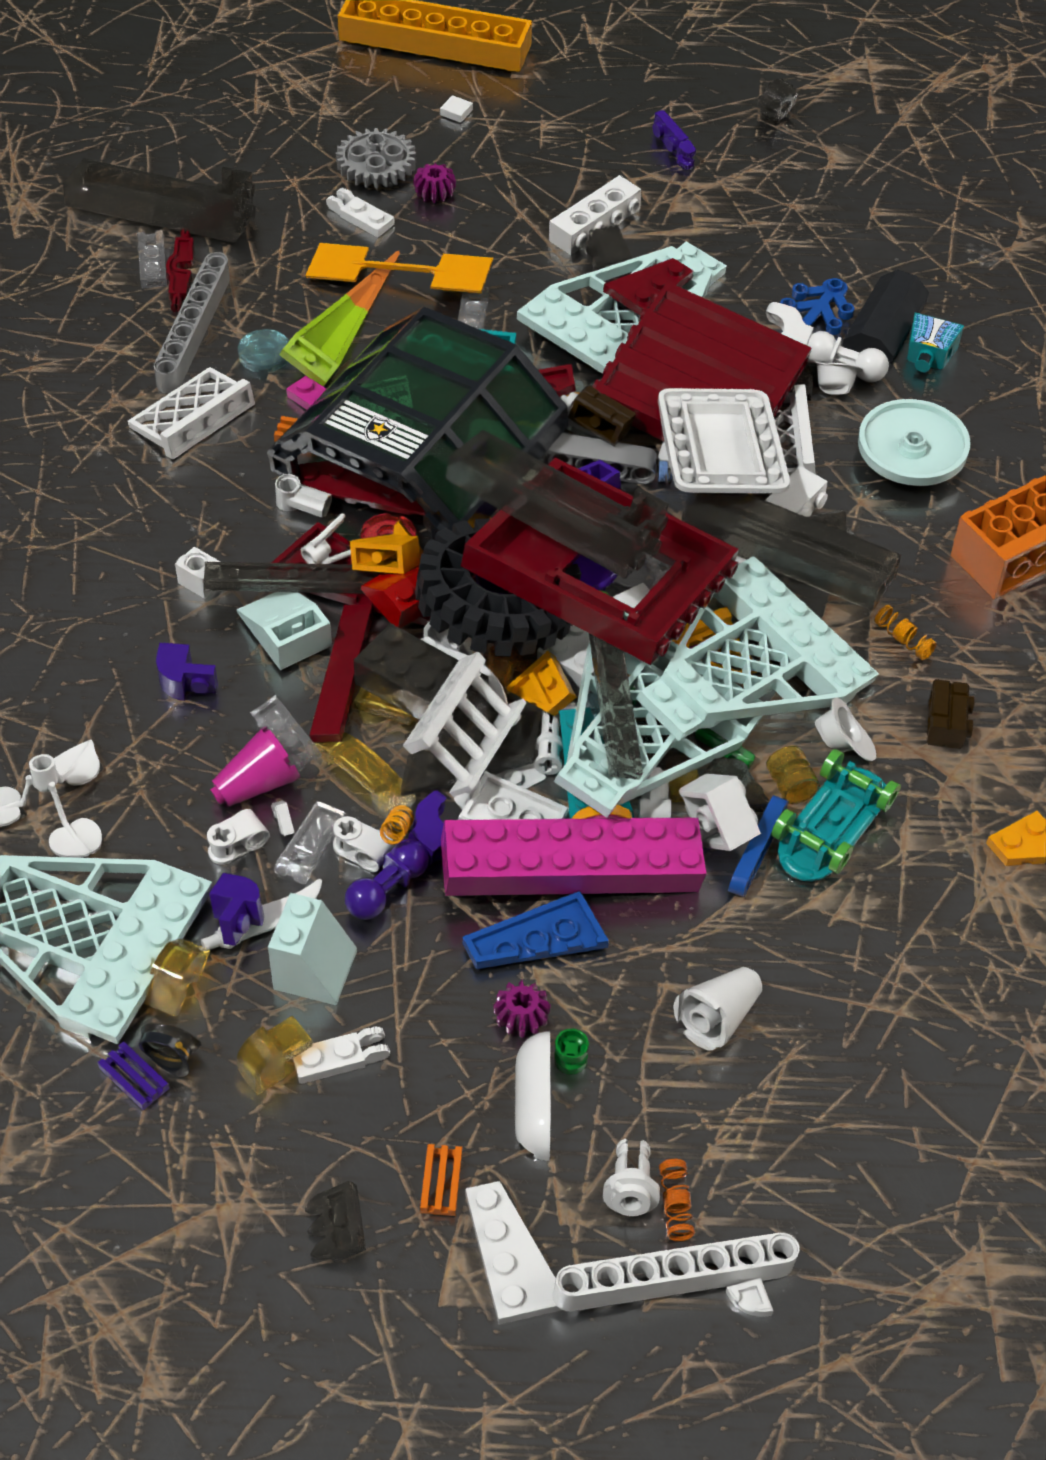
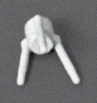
(318, 549)

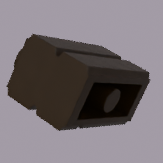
(601, 415)
(949, 714)

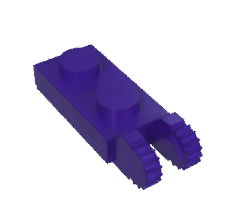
(674, 139)

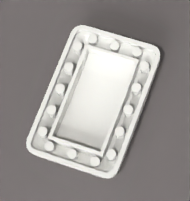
(722, 441)

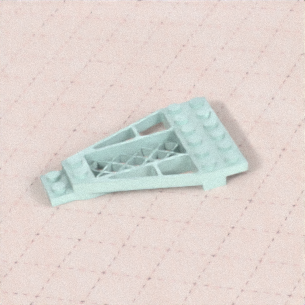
(586, 329)
(785, 633)
(586, 765)
(118, 974)

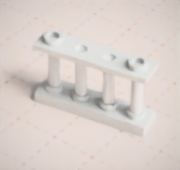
(440, 716)

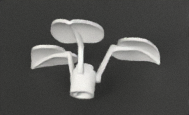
(75, 767)

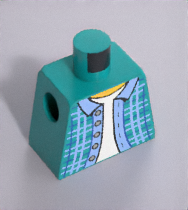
(932, 342)

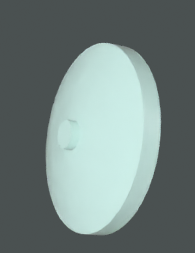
(914, 442)

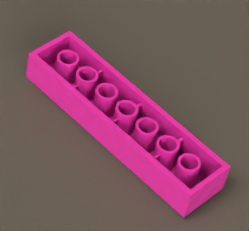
(572, 856)

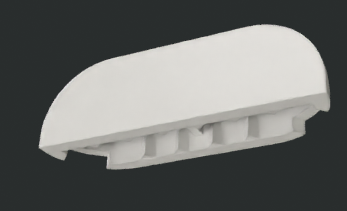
(533, 1095)

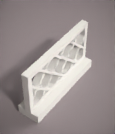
(197, 421)
(801, 429)

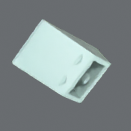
(287, 627)

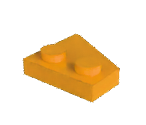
(544, 685)
(1021, 841)

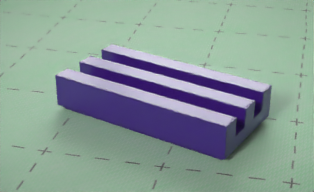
(117, 1058)

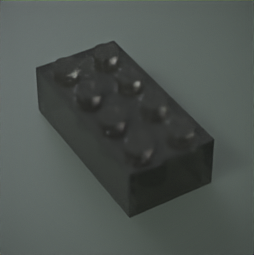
(408, 673)

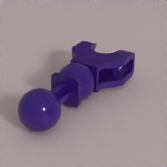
(406, 860)

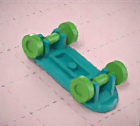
(832, 821)

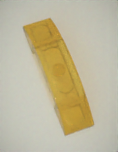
(368, 770)

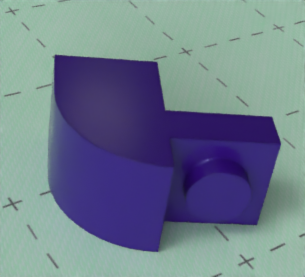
(180, 675)
(236, 906)

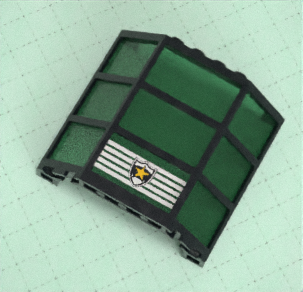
(417, 401)

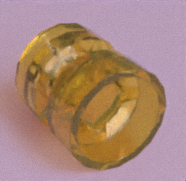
(792, 774)

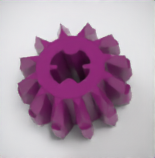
(434, 182)
(521, 1008)

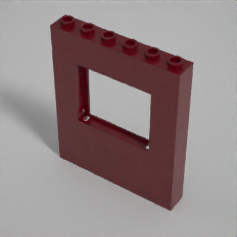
(531, 562)

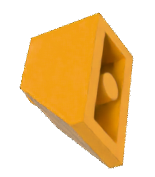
(385, 553)

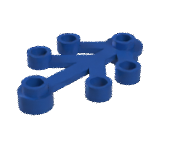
(831, 291)

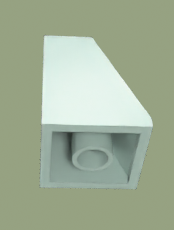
(310, 951)

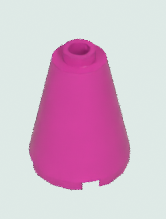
(254, 770)

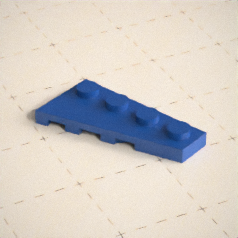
(543, 932)

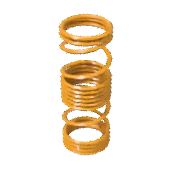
(905, 632)
(389, 831)

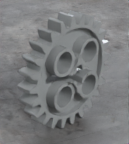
(376, 157)

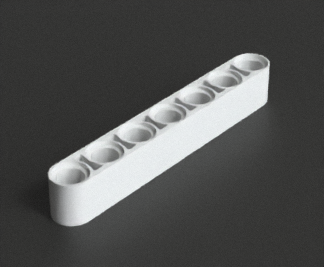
(664, 1283)

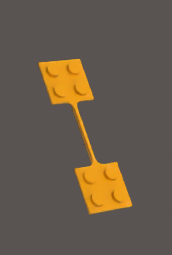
(452, 274)

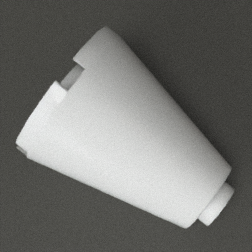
(717, 1007)

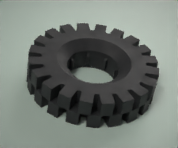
(473, 612)

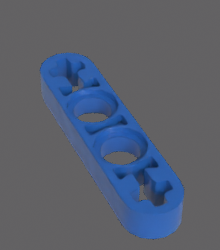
(757, 848)

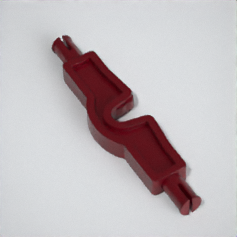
(176, 270)

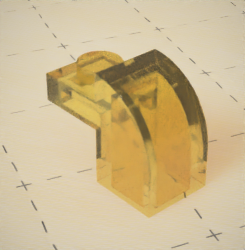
(173, 971)
(266, 1052)

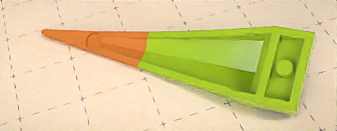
(325, 340)

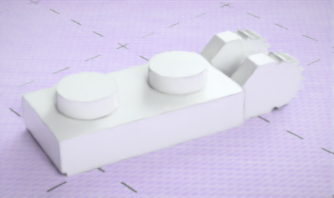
(360, 213)
(340, 1055)

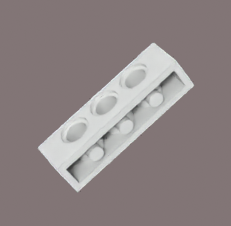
(600, 209)

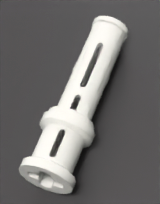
(549, 752)

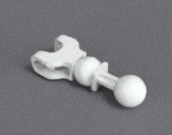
(824, 345)

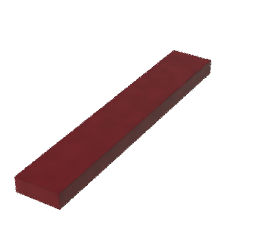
(339, 678)

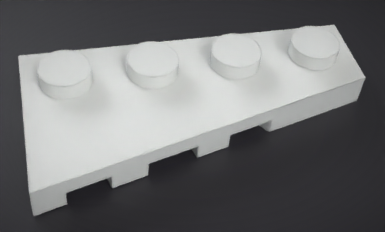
(512, 1262)

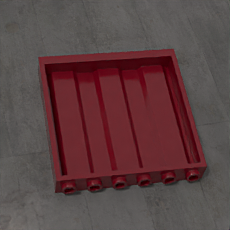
(697, 346)

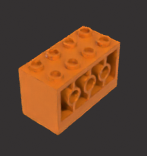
(1004, 539)

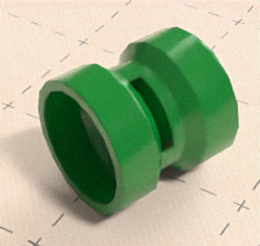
(571, 1051)

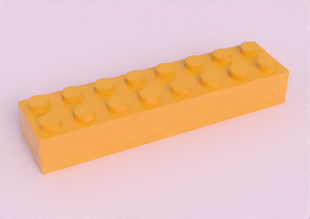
(437, 31)

